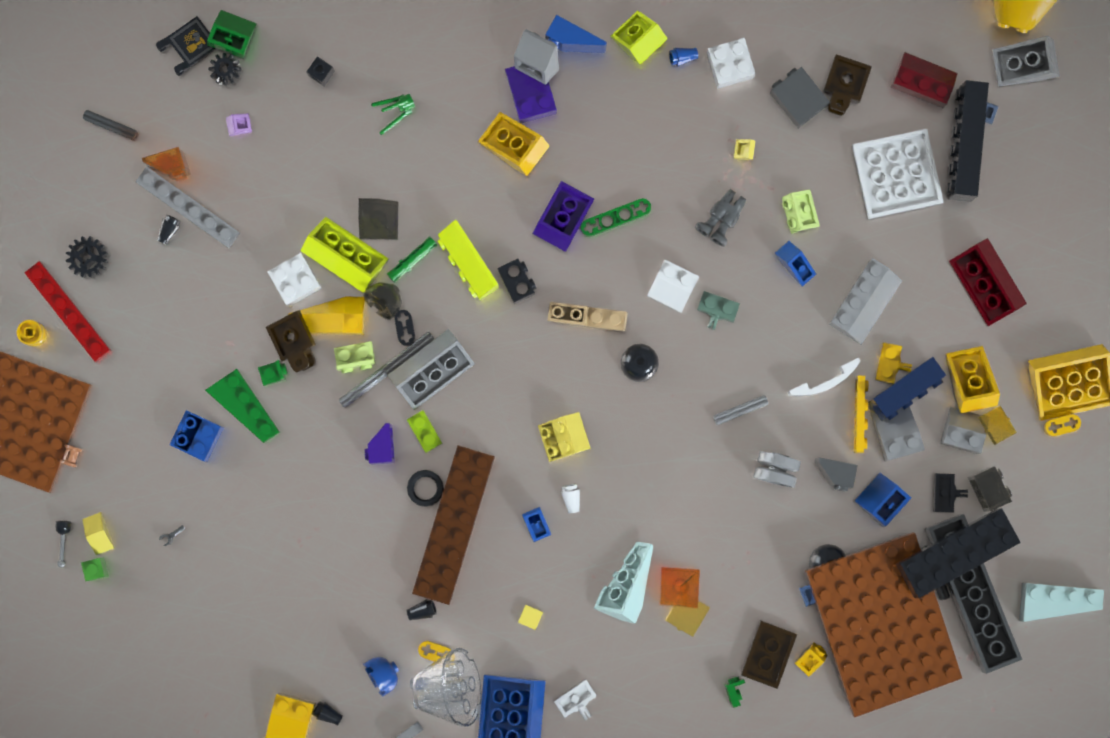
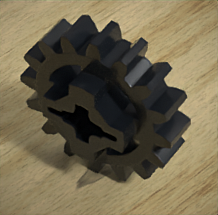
(87, 250)

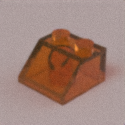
(169, 163)

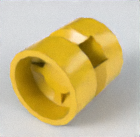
(31, 333)

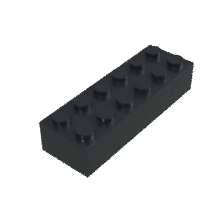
(968, 141)
(958, 553)

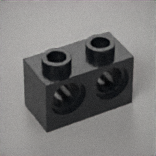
(513, 282)

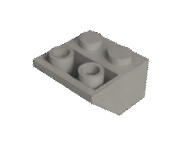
(536, 57)

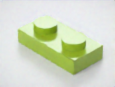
(424, 431)

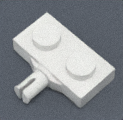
(576, 700)

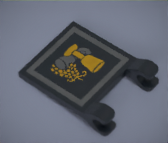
(189, 43)

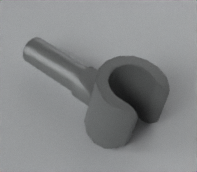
(173, 534)

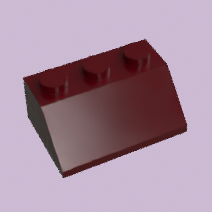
(924, 80)

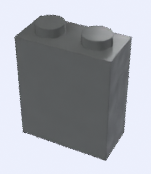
(799, 96)

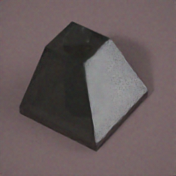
(378, 219)

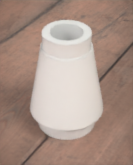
(571, 497)

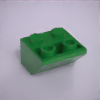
(231, 34)

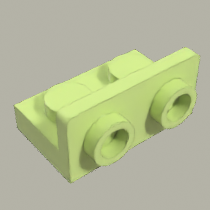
(800, 211)
(354, 356)

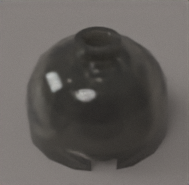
(384, 298)

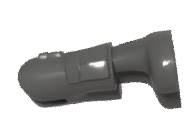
(726, 213)

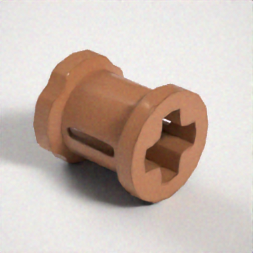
(70, 455)

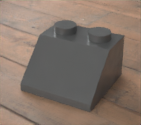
(837, 473)

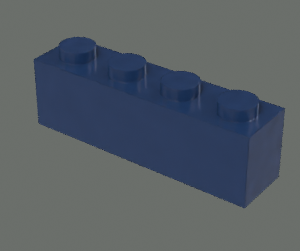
(907, 388)

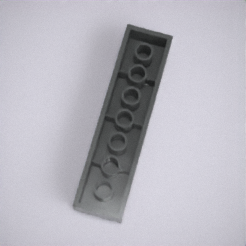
(979, 608)

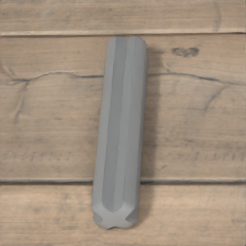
(740, 410)

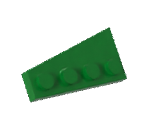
(242, 403)

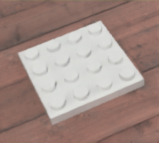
(897, 174)

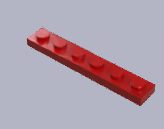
(67, 311)

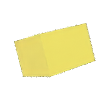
(97, 533)

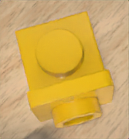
(812, 659)

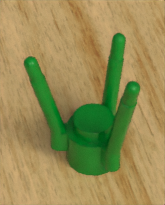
(404, 104)

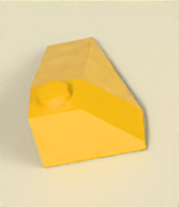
(337, 316)

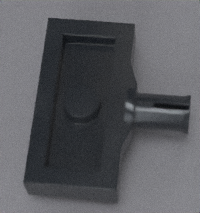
(946, 492)

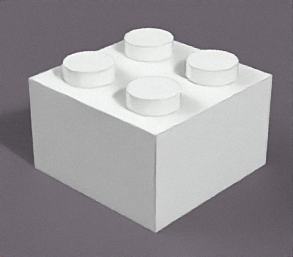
(730, 63)
(294, 280)

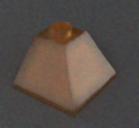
(679, 587)

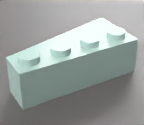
(1050, 601)

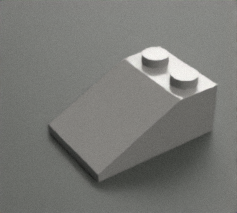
(1026, 62)
(899, 435)

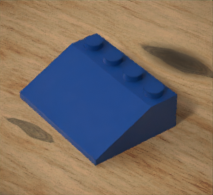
(511, 707)

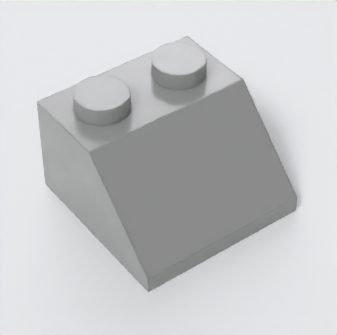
(963, 431)

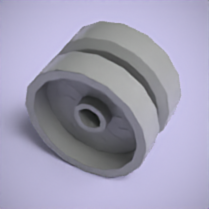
(777, 469)

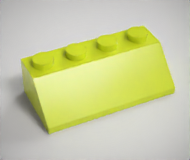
(344, 254)
(468, 261)

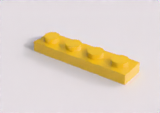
(860, 421)

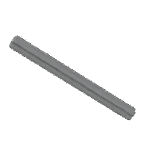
(383, 372)

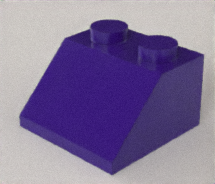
(381, 447)

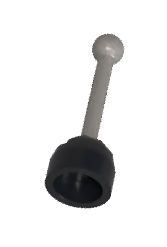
(62, 528)

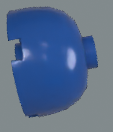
(382, 674)

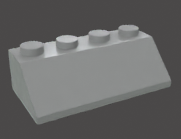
(866, 301)
(431, 369)

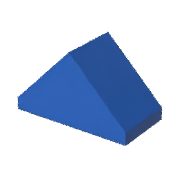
(536, 524)

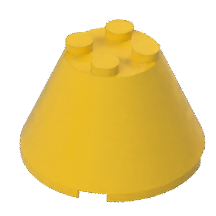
(1021, 13)

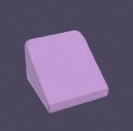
(238, 124)

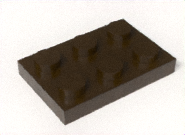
(768, 654)

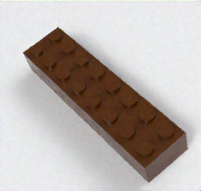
(453, 525)

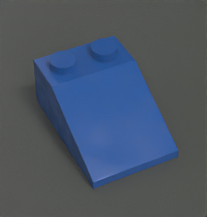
(573, 38)

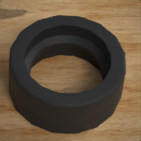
(411, 483)

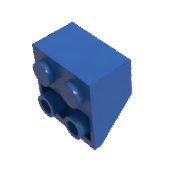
(196, 436)
(882, 499)

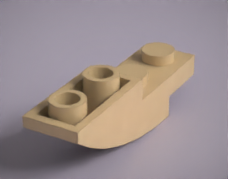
(587, 316)

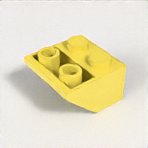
(564, 436)

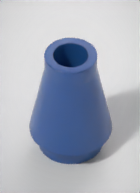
(682, 55)

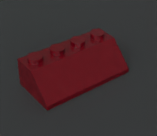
(988, 282)

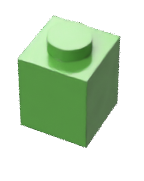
(94, 569)

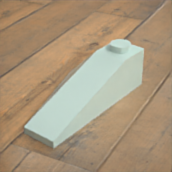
(626, 592)

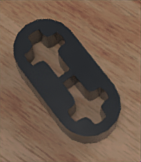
(400, 329)

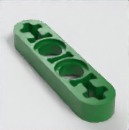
(617, 220)

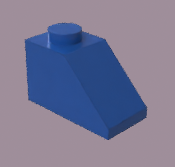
(795, 263)

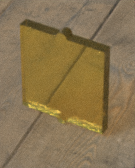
(997, 425)
(688, 618)

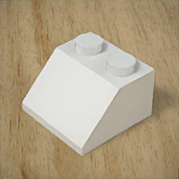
(672, 286)

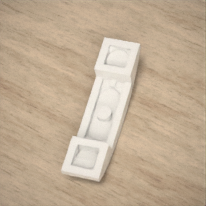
(846, 370)

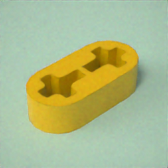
(1061, 420)
(434, 646)

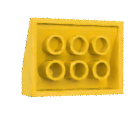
(1071, 381)

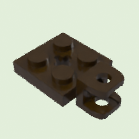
(844, 92)
(295, 350)

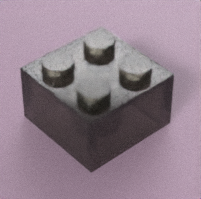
(990, 488)

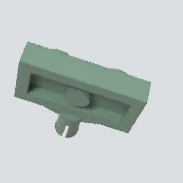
(717, 308)

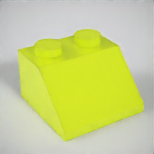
(639, 37)

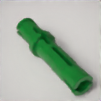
(408, 262)

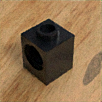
(320, 71)

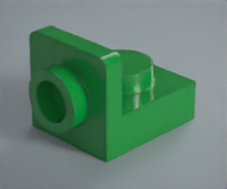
(273, 372)
(734, 694)

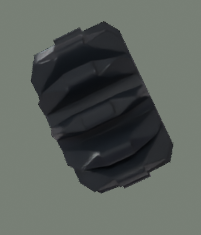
(218, 72)

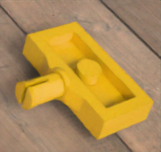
(890, 363)

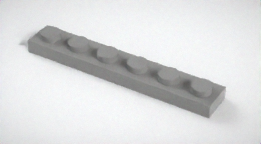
(187, 207)

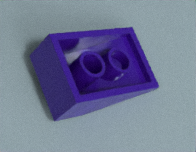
(531, 97)
(563, 216)

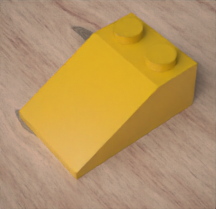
(514, 143)
(972, 379)
(290, 717)

